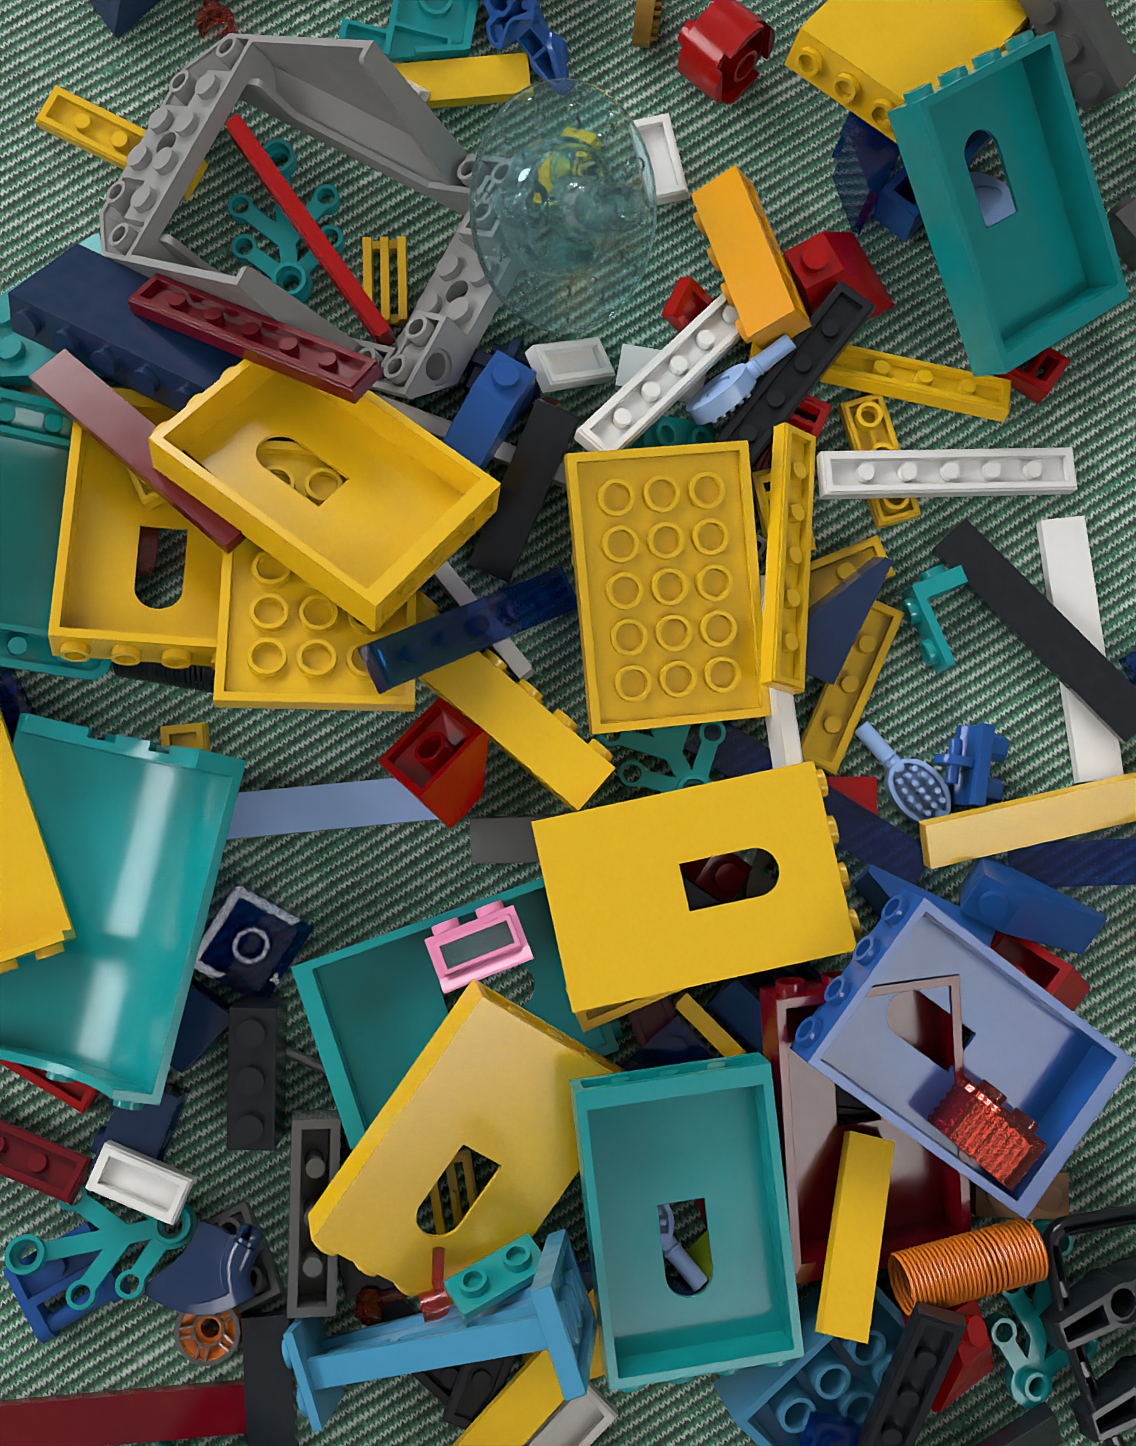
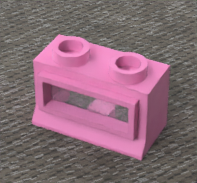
(477, 947)

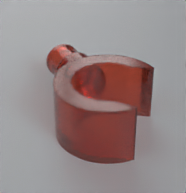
(213, 13)

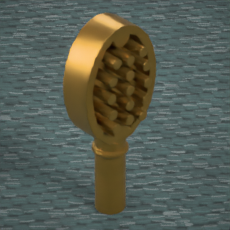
(646, 22)

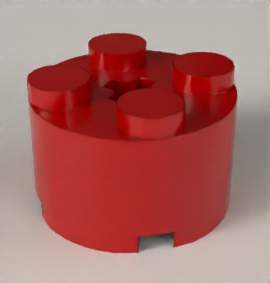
(724, 49)

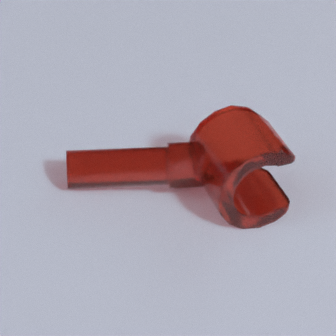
(434, 1301)
(370, 1304)

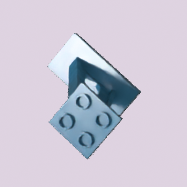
(542, 1316)

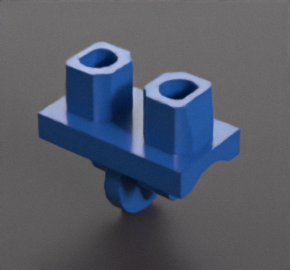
(970, 762)

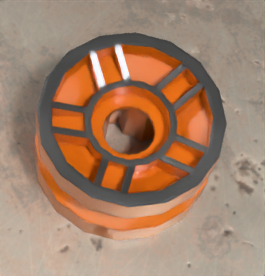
(204, 1345)

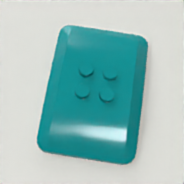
(32, 491)

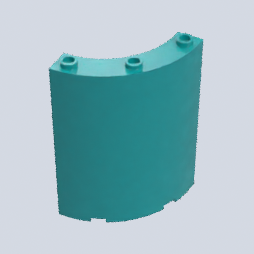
(137, 862)

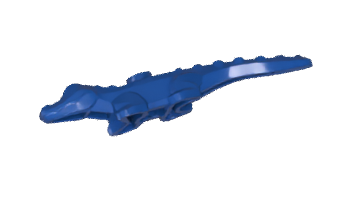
(524, 24)

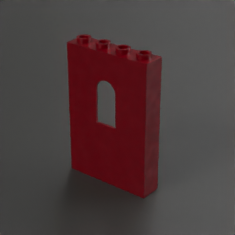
(925, 1193)

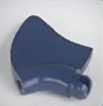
(210, 1272)

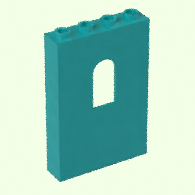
(1052, 258)
(383, 1003)
(674, 1139)

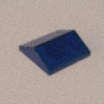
(250, 942)

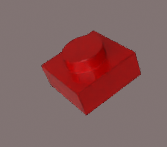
(685, 303)

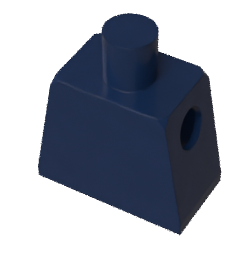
(201, 1026)

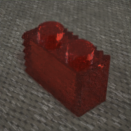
(987, 1131)

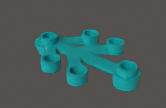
(282, 232)
(668, 746)
(113, 1240)
(1033, 1362)

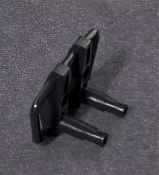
(1086, 1311)

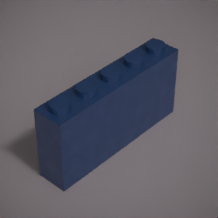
(84, 308)

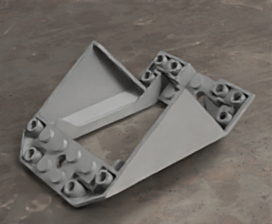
(358, 105)

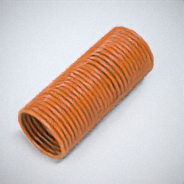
(957, 1266)

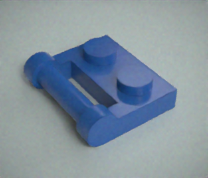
(52, 1279)

